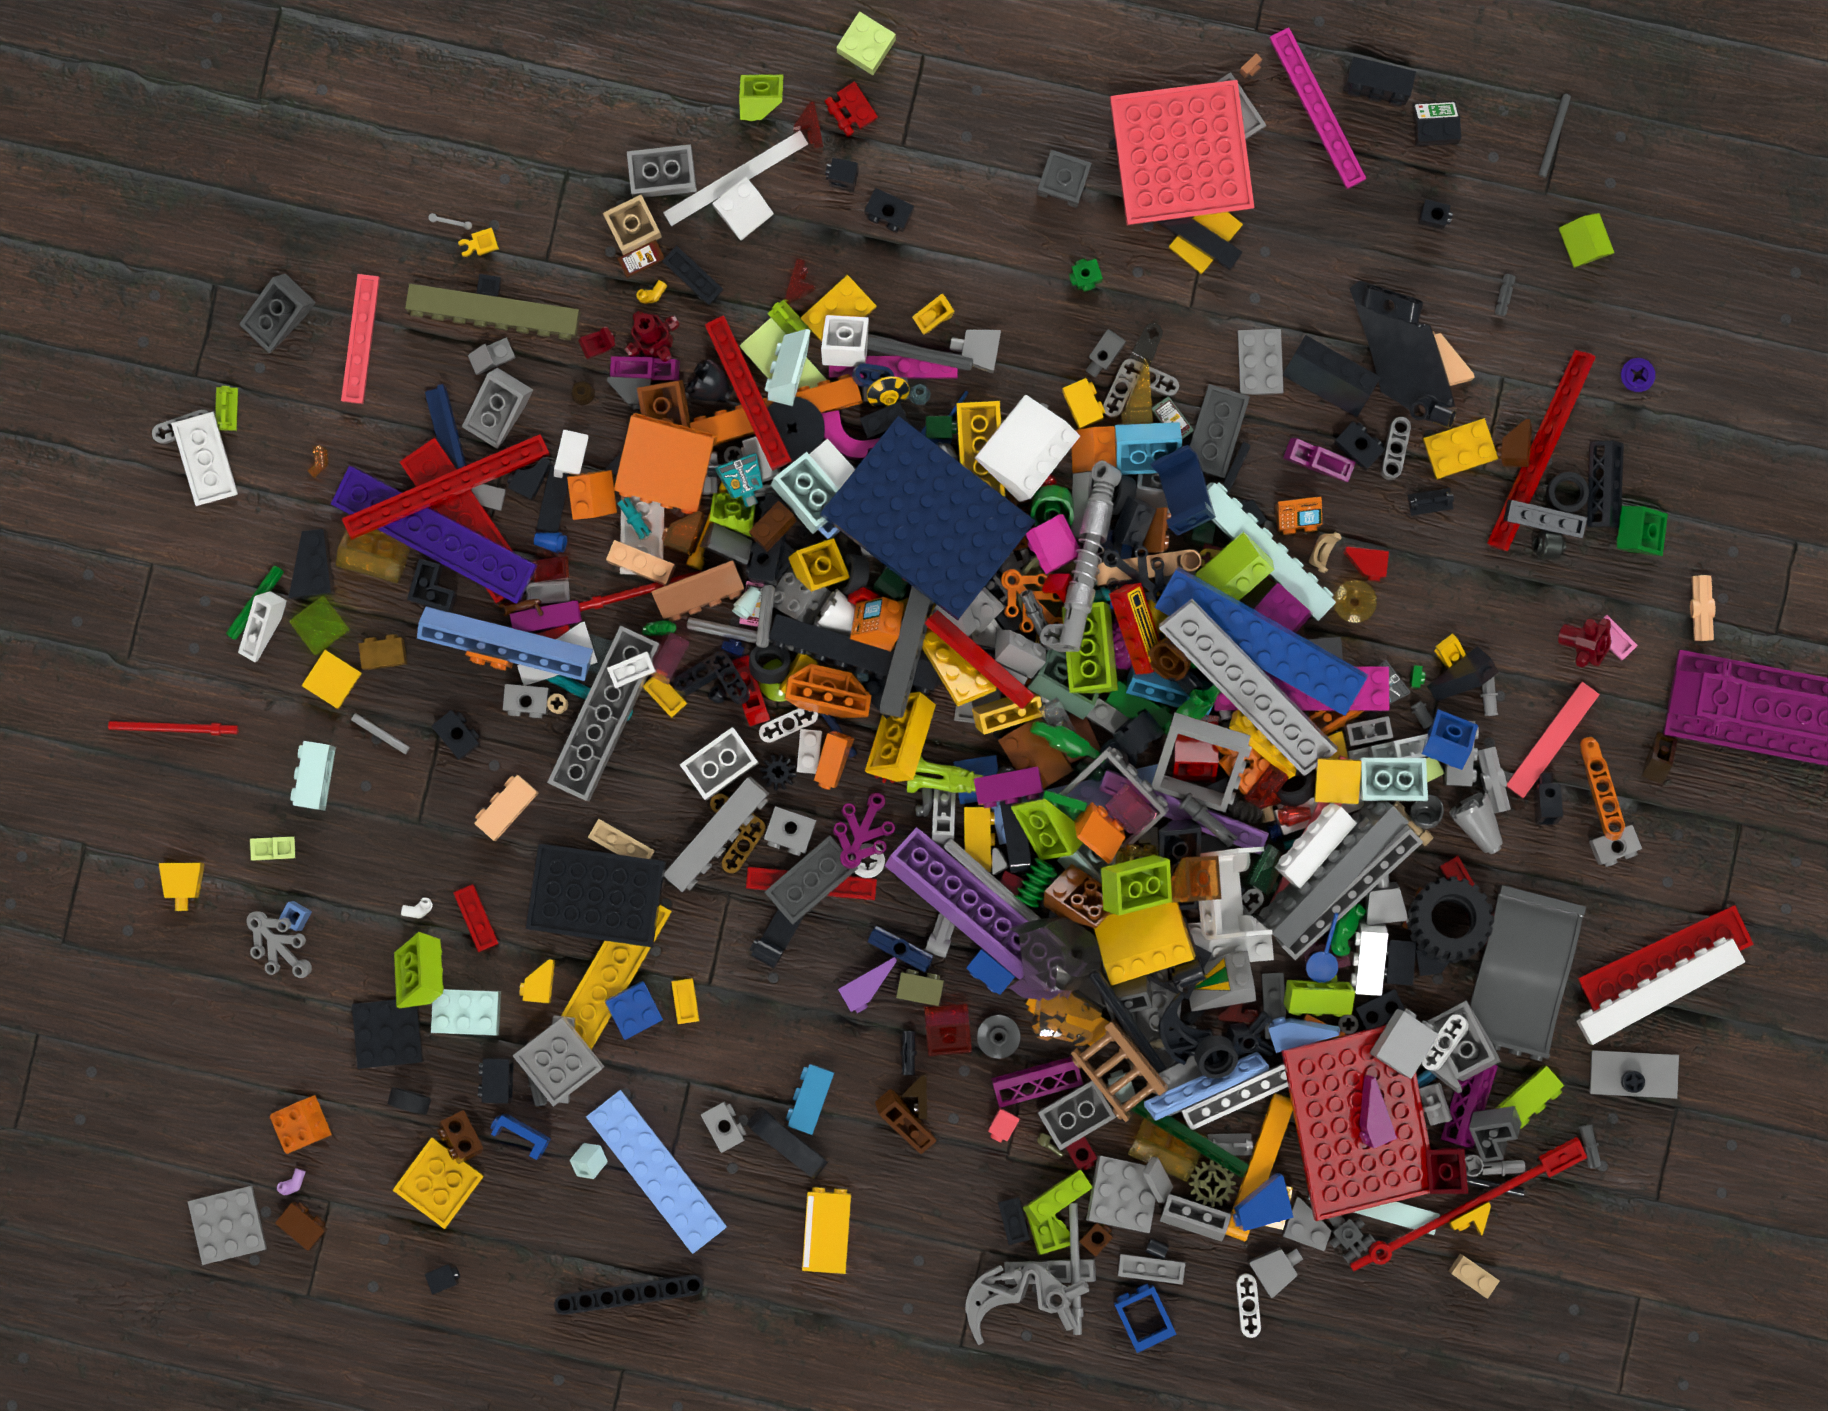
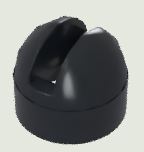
(717, 693)

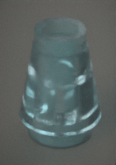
(919, 399)

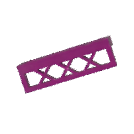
(1035, 1073)
(1475, 1101)

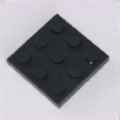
(386, 1034)

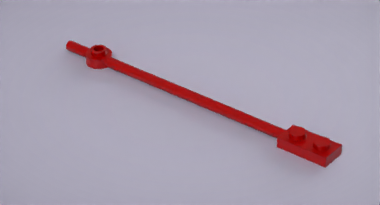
(1551, 1163)

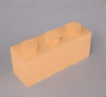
(640, 563)
(505, 807)

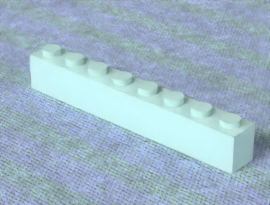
(1287, 571)

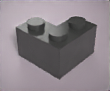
(1134, 996)
(1493, 1129)

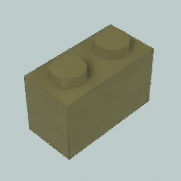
(920, 988)

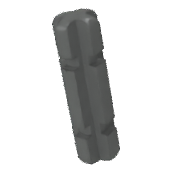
(1505, 295)

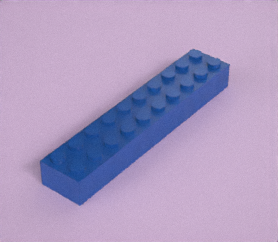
(1269, 643)

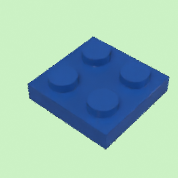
(633, 1010)

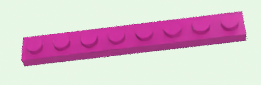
(1317, 108)

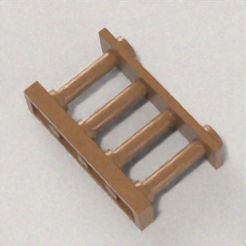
(1140, 1067)

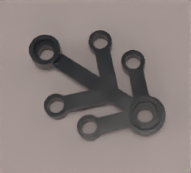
(1137, 577)

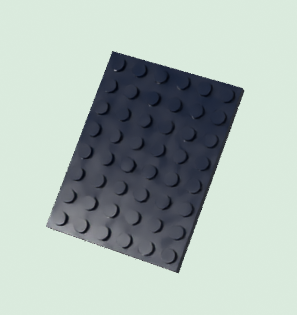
(927, 518)

